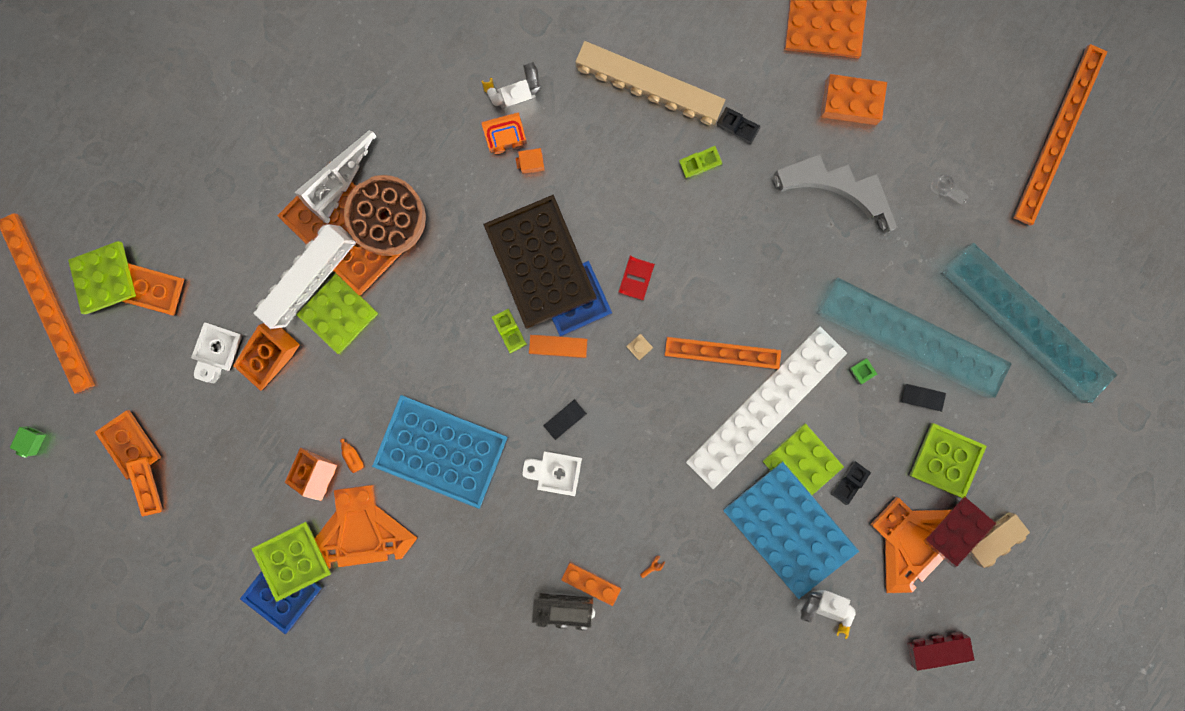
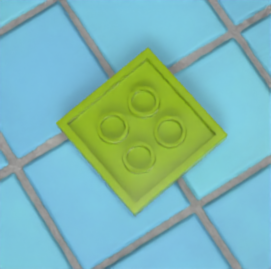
(101, 277)
(337, 314)
(806, 459)
(948, 460)
(291, 561)

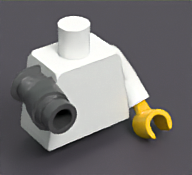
(515, 92)
(830, 606)

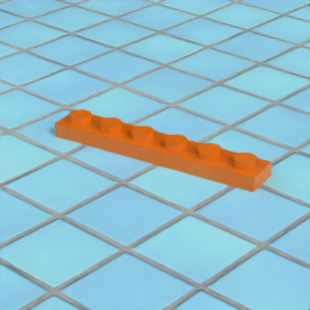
(722, 353)

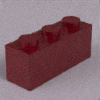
(940, 651)

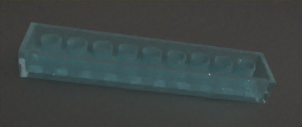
(1028, 324)
(914, 338)

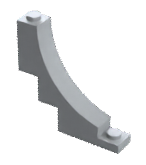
(865, 193)

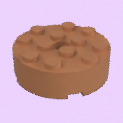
(396, 232)

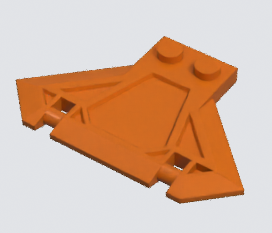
(361, 530)
(905, 544)

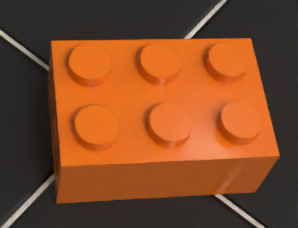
(853, 99)

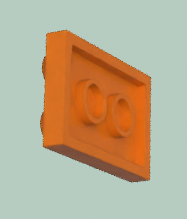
(155, 290)
(126, 441)

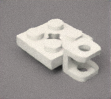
(213, 361)
(545, 474)

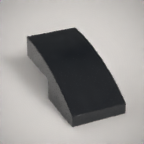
(738, 125)
(924, 397)
(564, 419)
(850, 483)

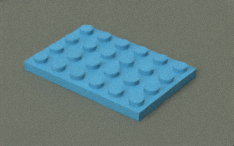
(440, 451)
(791, 530)

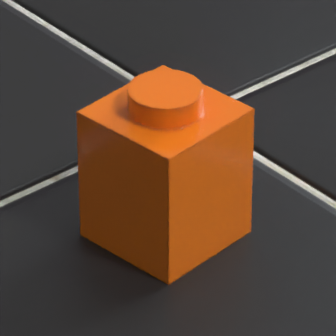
(530, 161)

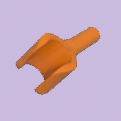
(655, 566)

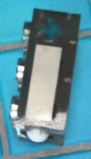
(563, 610)

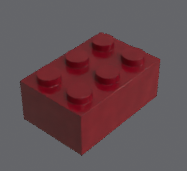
(960, 532)

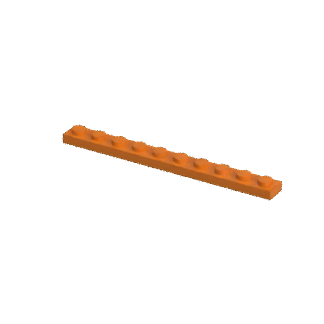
(1060, 134)
(45, 303)

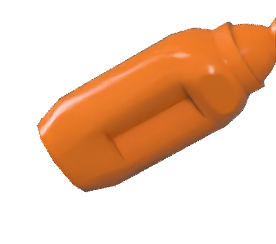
(351, 457)

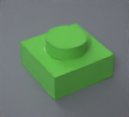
(863, 371)

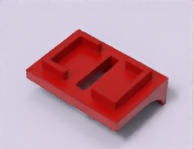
(639, 269)

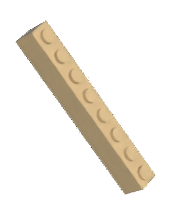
(650, 83)

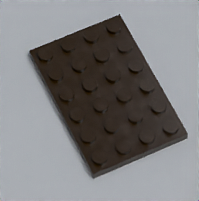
(540, 261)

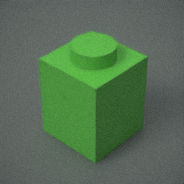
(27, 441)

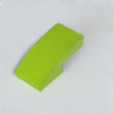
(700, 162)
(509, 330)

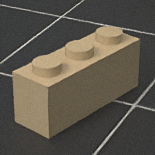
(999, 540)

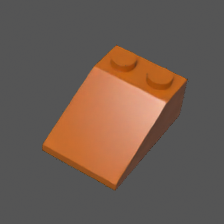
(265, 355)

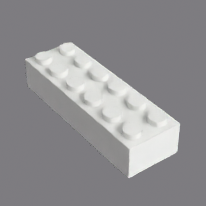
(304, 276)

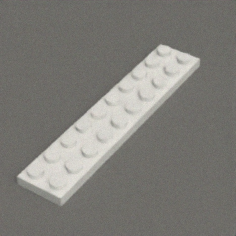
(766, 407)

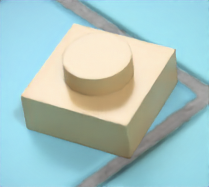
(639, 347)

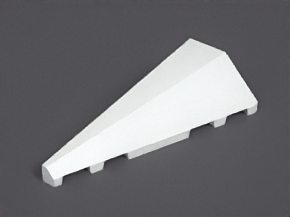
(327, 186)

